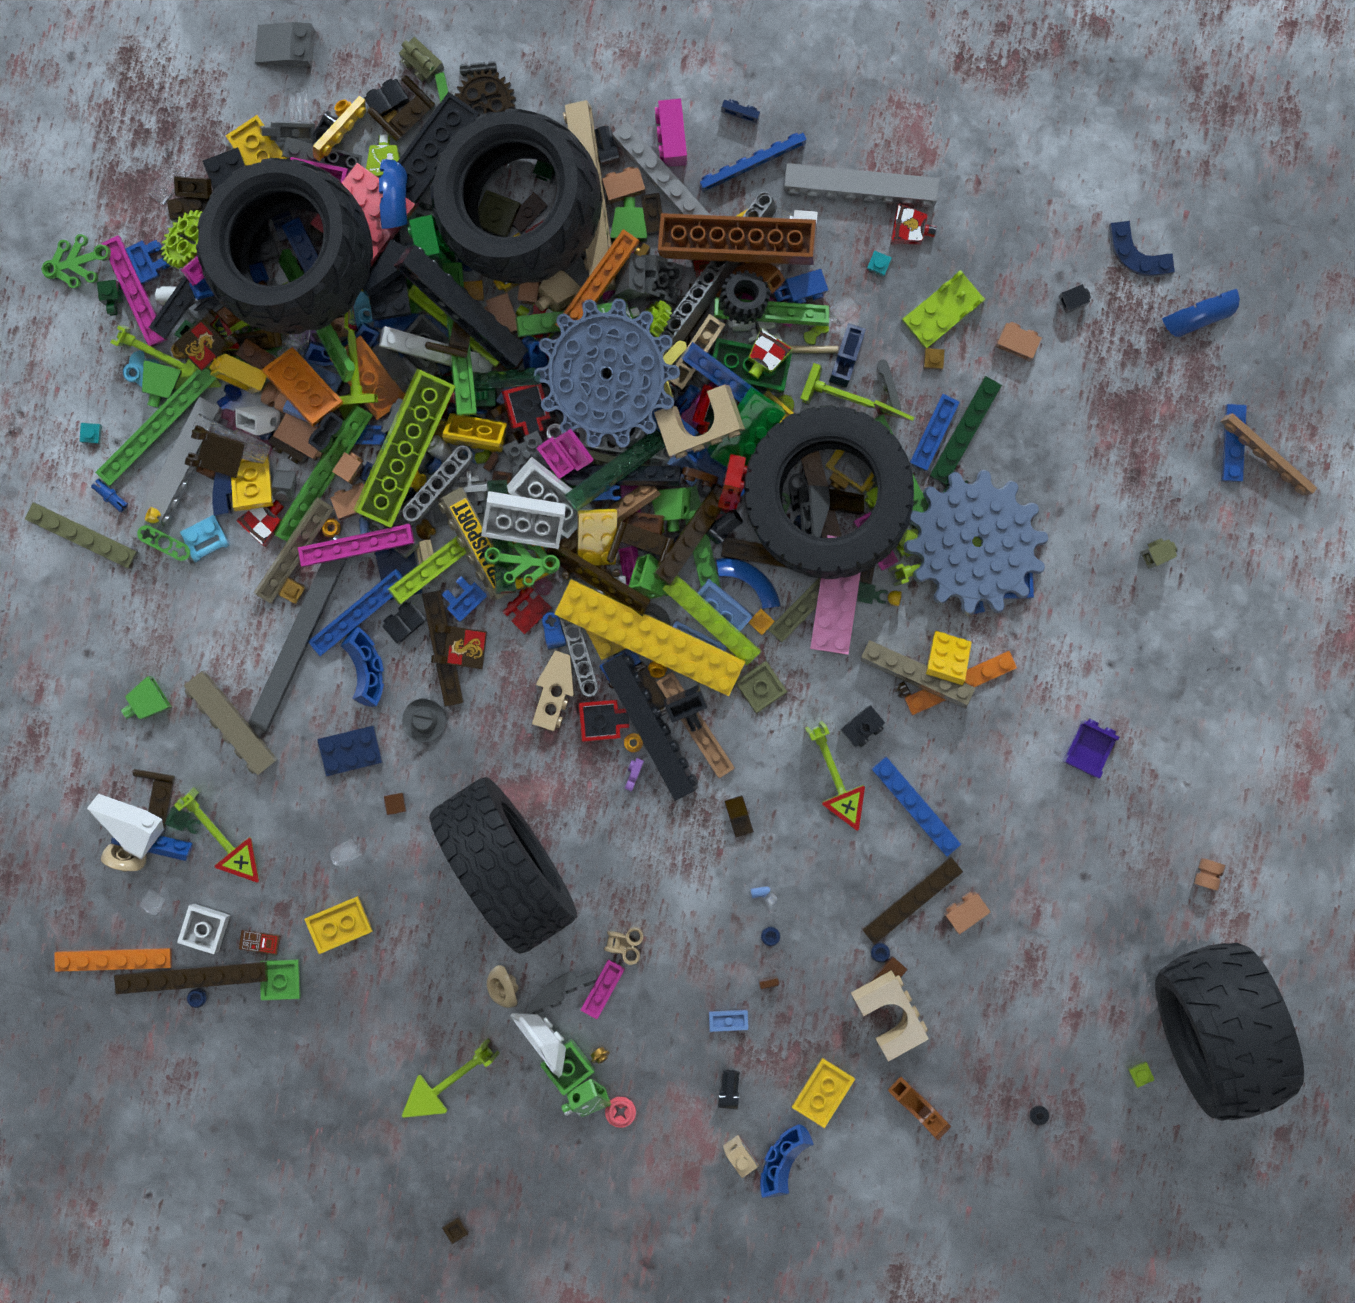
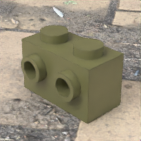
(1159, 552)

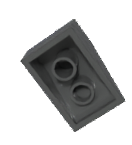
(285, 44)

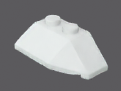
(543, 1039)

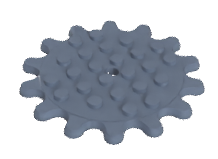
(636, 367)
(948, 549)

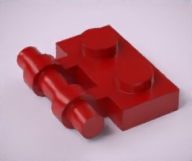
(531, 613)

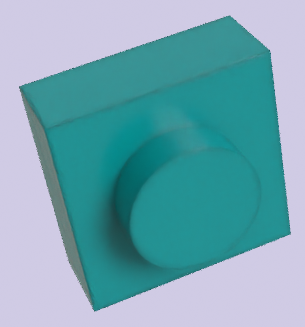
(879, 263)
(90, 433)

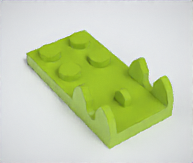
(943, 309)

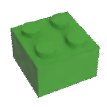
(575, 1068)

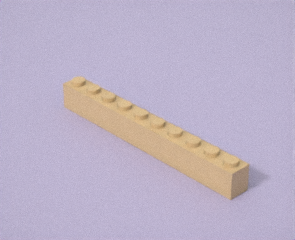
(581, 124)

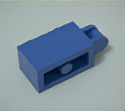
(802, 288)

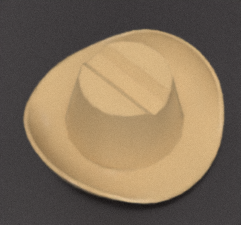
(117, 858)
(502, 987)

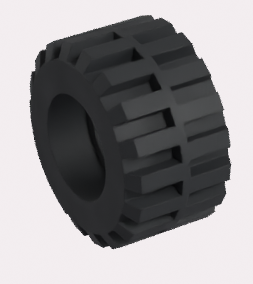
(748, 284)

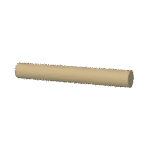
(814, 349)

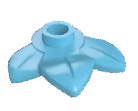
(361, 304)
(136, 362)

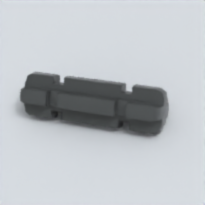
(466, 69)

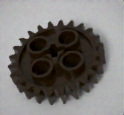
(479, 84)

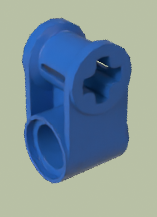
(534, 356)
(553, 634)

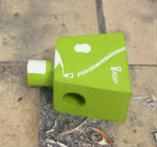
(379, 152)

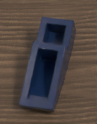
(847, 355)
(221, 495)

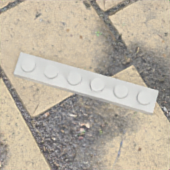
(415, 346)

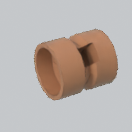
(273, 397)
(1209, 874)

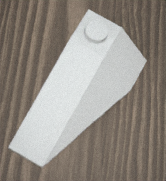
(129, 825)

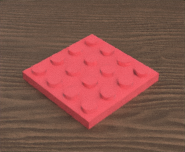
(365, 189)

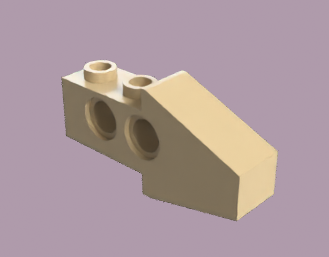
(704, 338)
(556, 673)

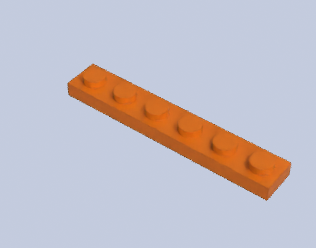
(603, 273)
(974, 676)
(113, 959)

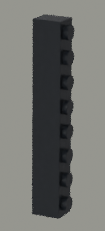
(461, 306)
(650, 726)

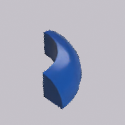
(393, 187)
(1205, 313)
(317, 354)
(752, 577)
(367, 665)
(780, 1160)

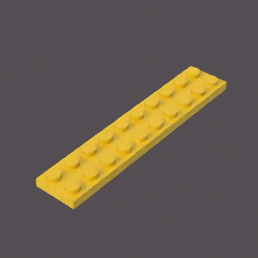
(649, 637)

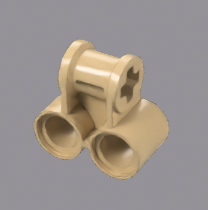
(624, 944)

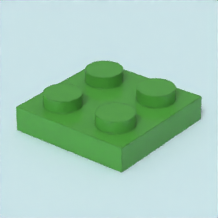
(282, 980)

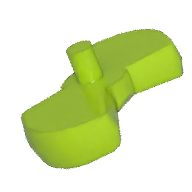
(811, 336)

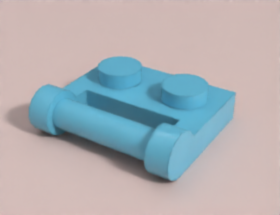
(201, 533)

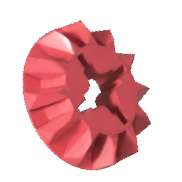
(620, 1121)

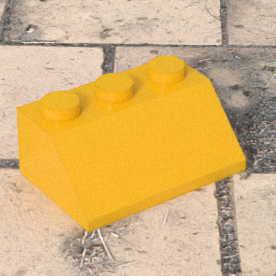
(475, 432)

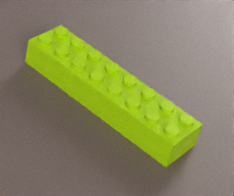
(404, 448)

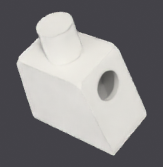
(266, 419)

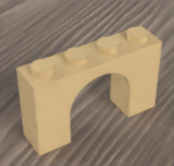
(726, 423)
(909, 1030)

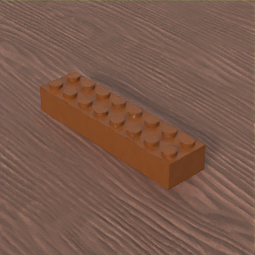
(737, 239)

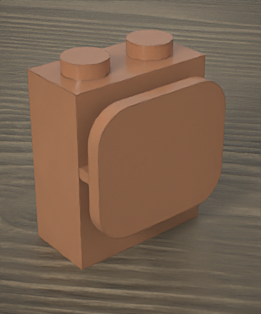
(297, 434)

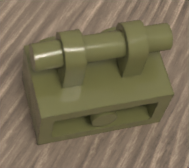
(420, 59)

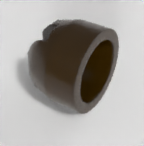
(903, 689)

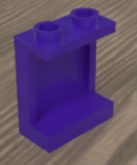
(1090, 748)

